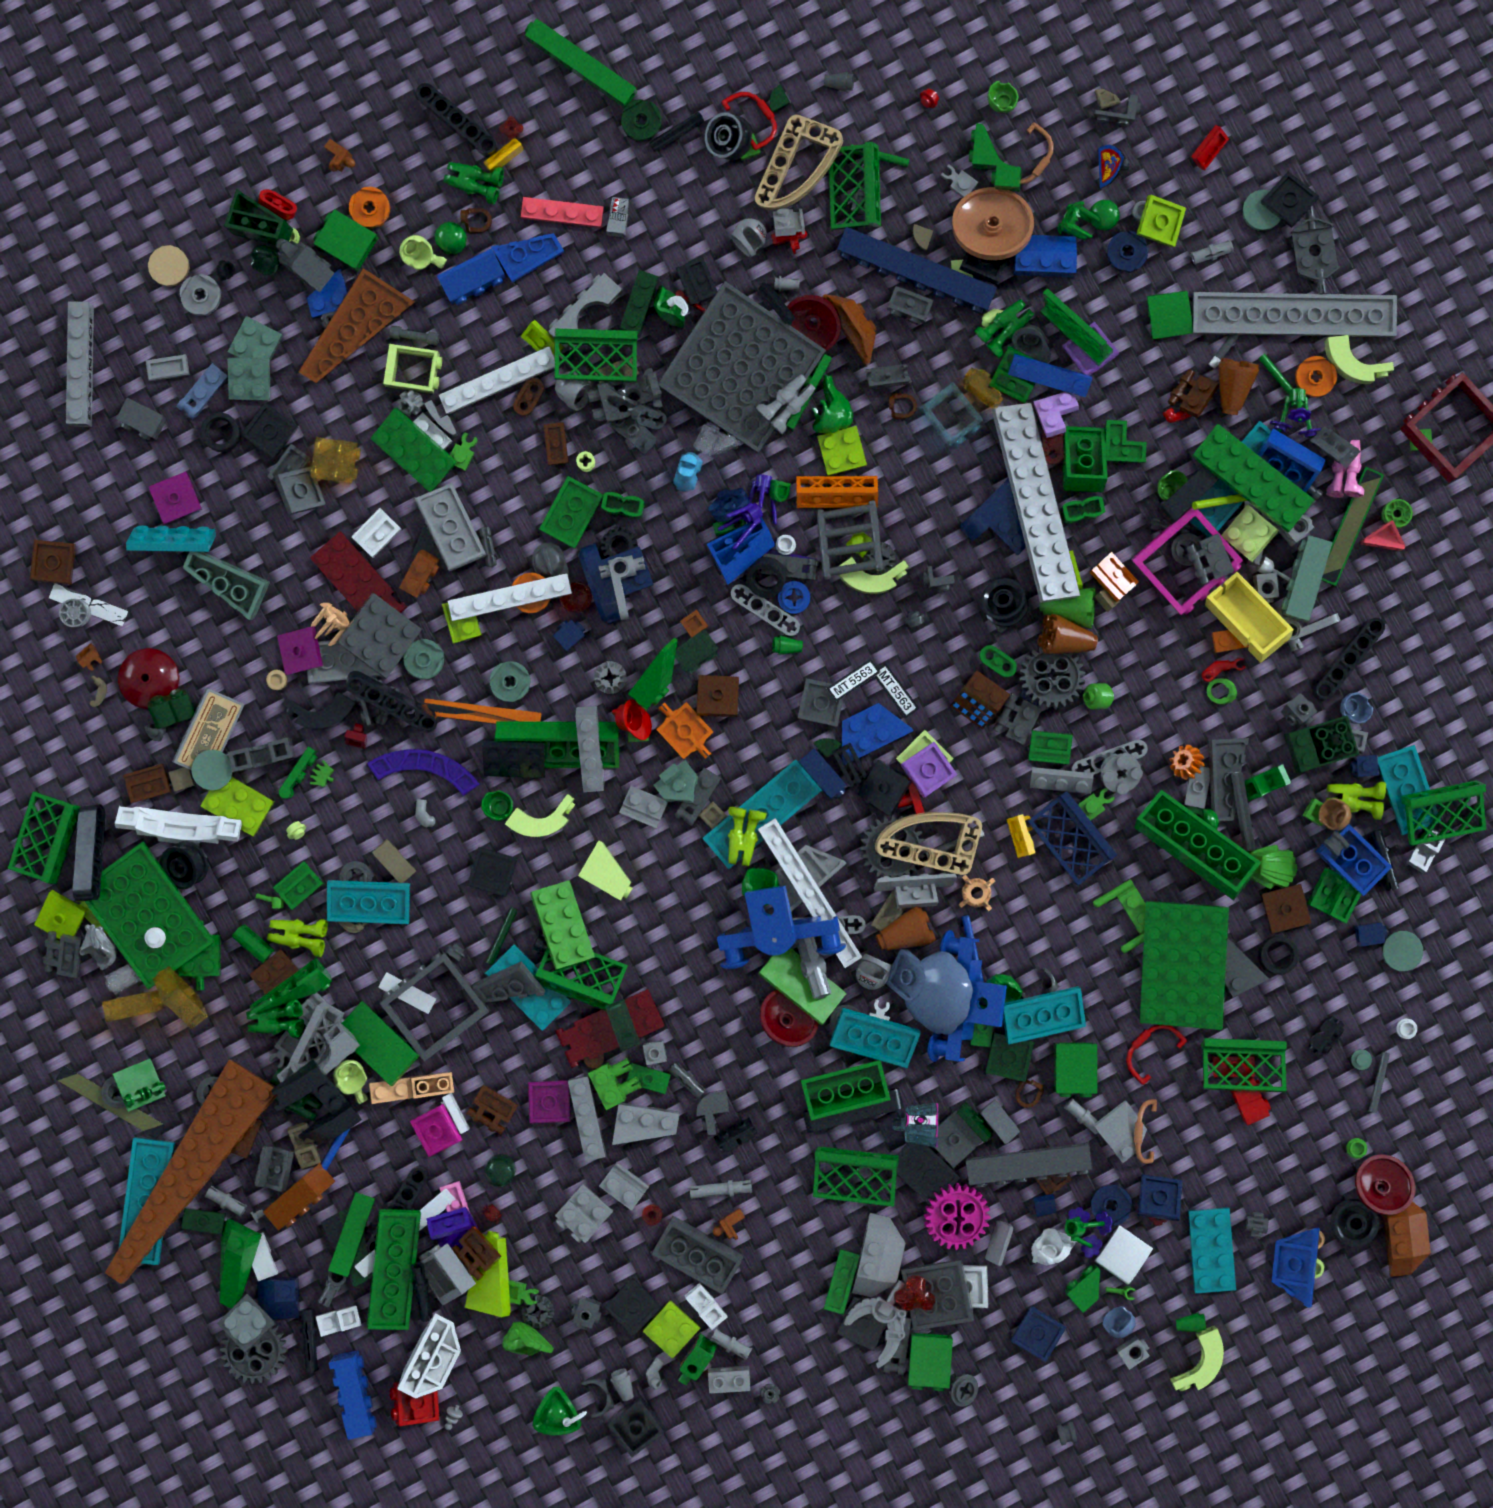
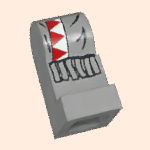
(618, 217)

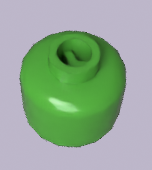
(1098, 696)

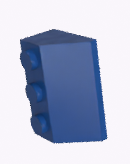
(1047, 257)
(472, 277)
(1291, 459)

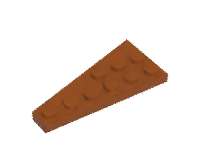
(360, 316)

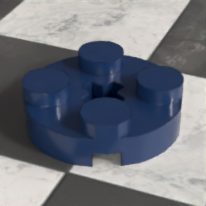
(1124, 240)
(728, 502)
(1112, 1192)

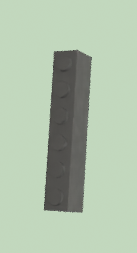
(1029, 1163)

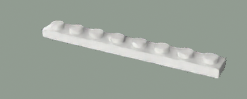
(805, 885)

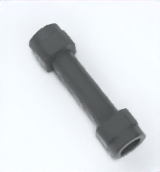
(397, 332)

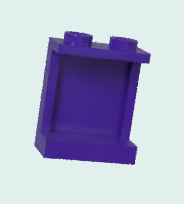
(450, 1226)

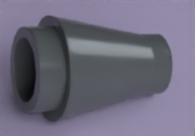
(840, 81)

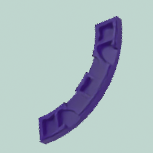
(427, 761)

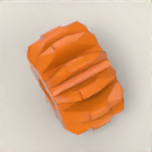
(1187, 762)

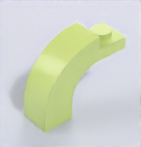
(1348, 366)
(873, 584)
(534, 827)
(1209, 1363)

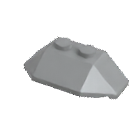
(879, 1257)

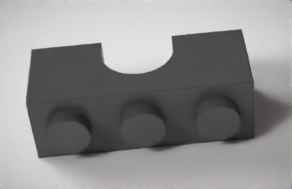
(261, 755)

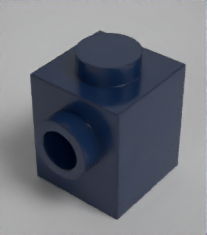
(569, 634)
(1364, 766)

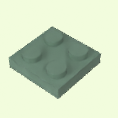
(255, 340)
(249, 378)

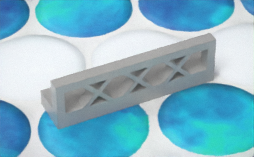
(311, 1030)

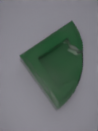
(778, 99)
(827, 746)

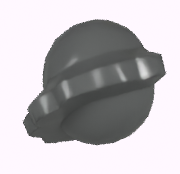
(154, 733)

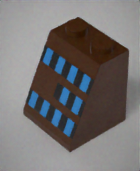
(979, 699)

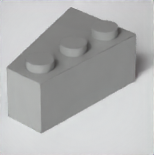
(643, 1123)

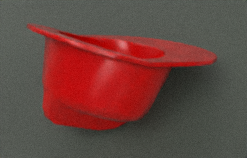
(633, 719)

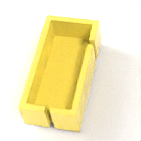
(1249, 617)

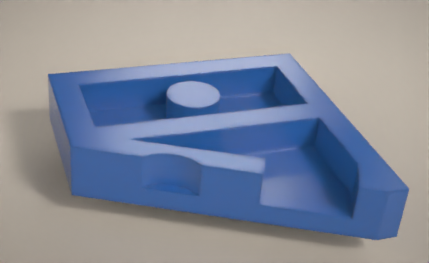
(329, 297)

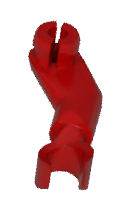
(1172, 417)
(1217, 667)

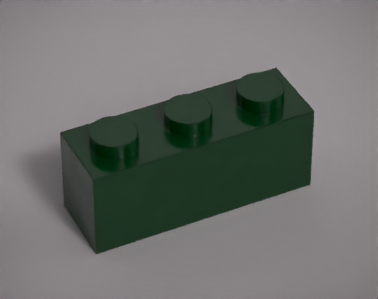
(640, 302)

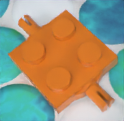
(685, 730)

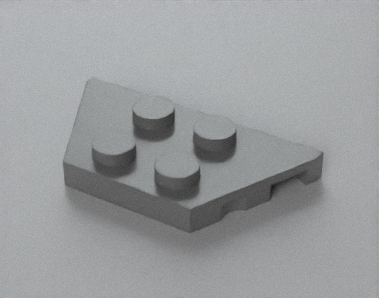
(820, 866)

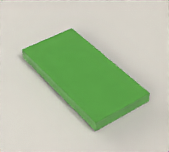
(786, 976)

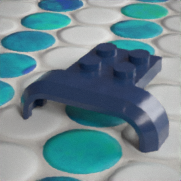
(1000, 516)
(603, 589)

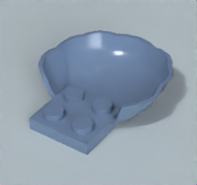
(933, 989)

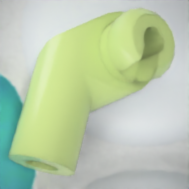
(987, 318)

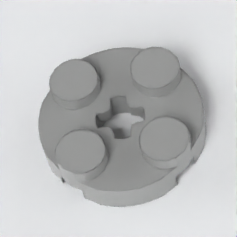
(203, 306)
(1123, 783)

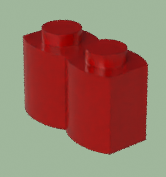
(1251, 1104)

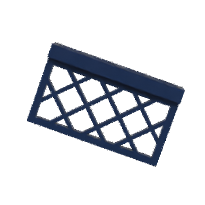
(1084, 825)

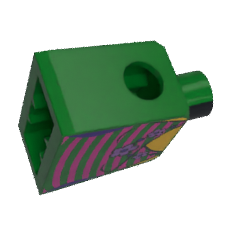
(696, 1359)

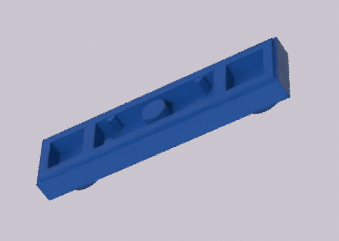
(1050, 375)

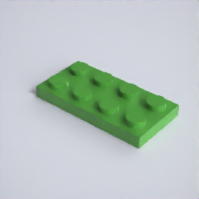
(562, 925)

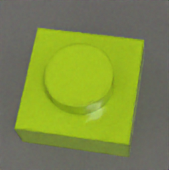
(858, 539)

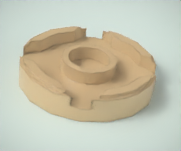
(168, 266)

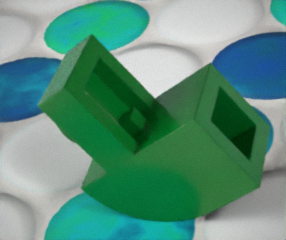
(1266, 782)

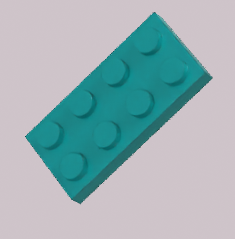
(171, 539)
(1404, 776)
(368, 902)
(539, 1009)
(1043, 1015)
(875, 1037)
(1211, 1250)

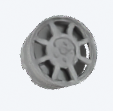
(75, 613)

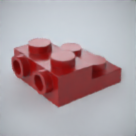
(413, 1410)

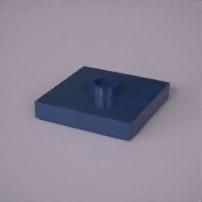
(1160, 1197)
(1038, 1333)

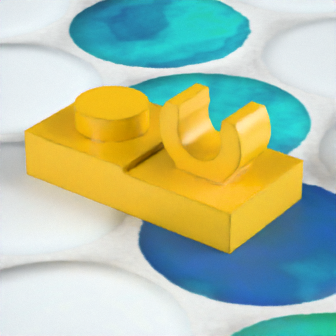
(1021, 838)

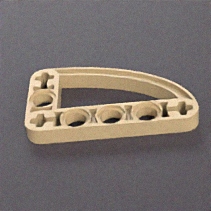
(789, 153)
(933, 854)

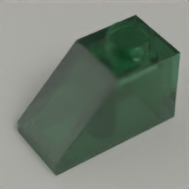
(622, 1025)

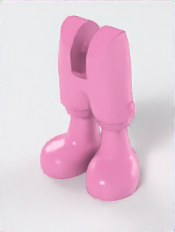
(1351, 487)

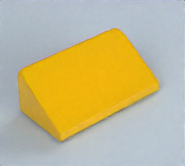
(504, 155)

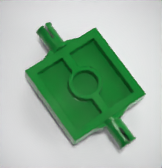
(204, 964)

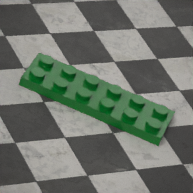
(1253, 478)
(392, 1272)

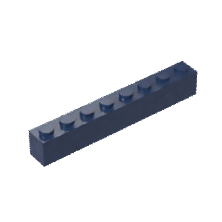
(916, 270)

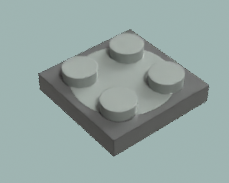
(246, 1323)

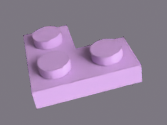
(1050, 411)

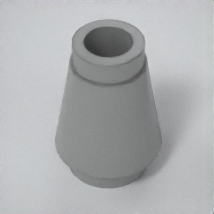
(622, 1383)

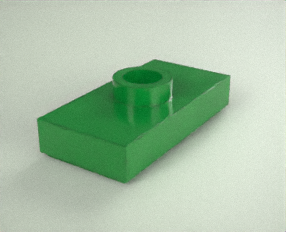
(982, 1034)
(650, 1078)

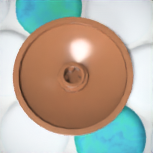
(993, 223)

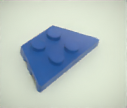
(871, 730)
(1296, 1264)

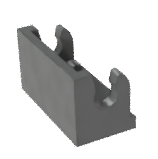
(887, 376)
(1335, 447)
(291, 460)

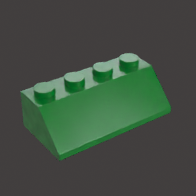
(845, 1090)

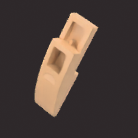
(412, 1087)

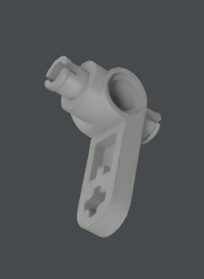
(632, 566)
(1295, 642)

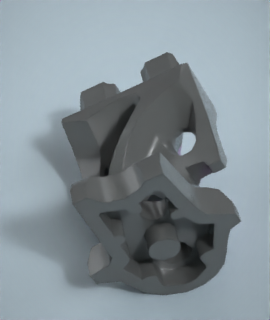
(611, 400)

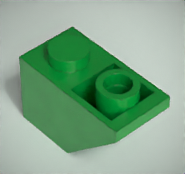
(1085, 1290)

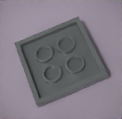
(379, 635)
(951, 1294)

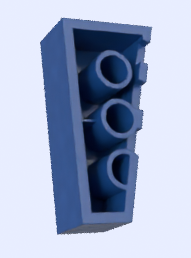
(353, 1394)

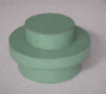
(1361, 1059)

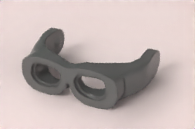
(1054, 986)
(604, 1385)

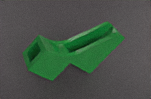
(985, 157)

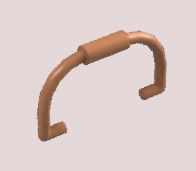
(1046, 160)
(1138, 1132)

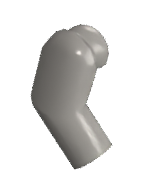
(653, 1373)

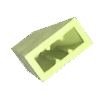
(605, 872)

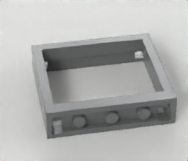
(420, 973)

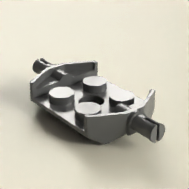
(1319, 234)

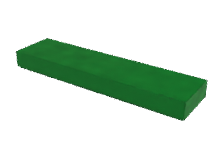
(351, 1235)

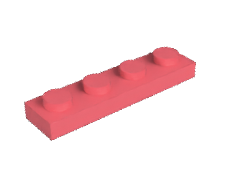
(562, 212)

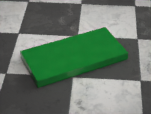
(379, 1044)

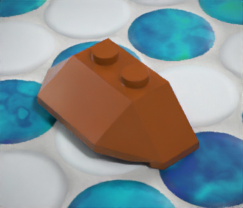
(855, 326)
(1406, 1240)

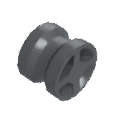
(1336, 843)
(1066, 1433)

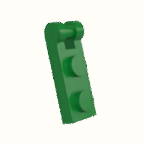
(297, 774)

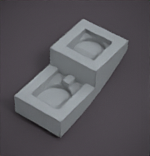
(444, 422)
(1424, 853)

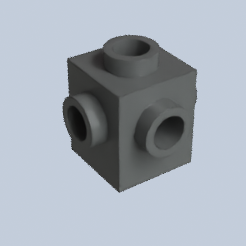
(1299, 712)
(586, 1305)

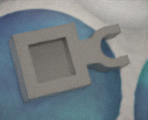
(962, 183)

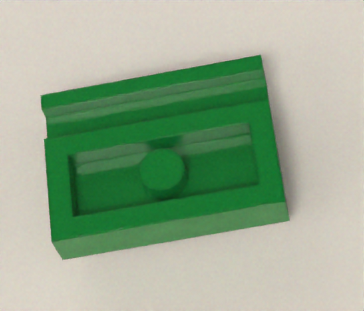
(1050, 747)
(298, 885)

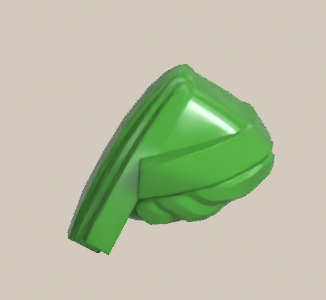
(1276, 866)
(525, 1340)

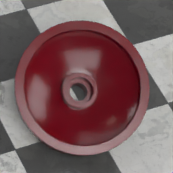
(828, 323)
(161, 671)
(799, 1026)
(1392, 1177)

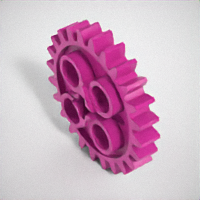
(975, 1215)

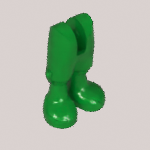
(470, 174)
(1010, 323)
(269, 1022)

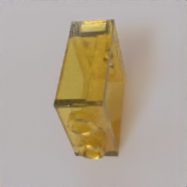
(180, 997)
(132, 1005)

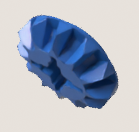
(801, 604)

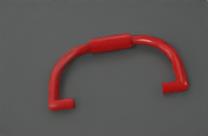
(764, 108)
(1141, 1039)

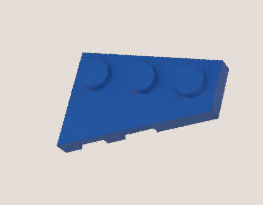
(527, 255)

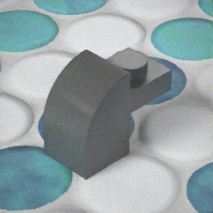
(710, 1104)

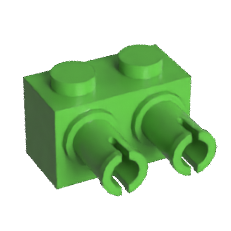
(607, 1086)

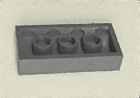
(697, 1254)

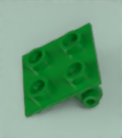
(139, 1085)

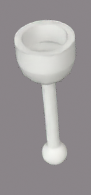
(1267, 566)

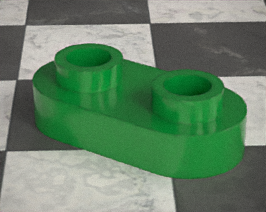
(996, 663)

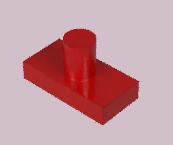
(912, 798)

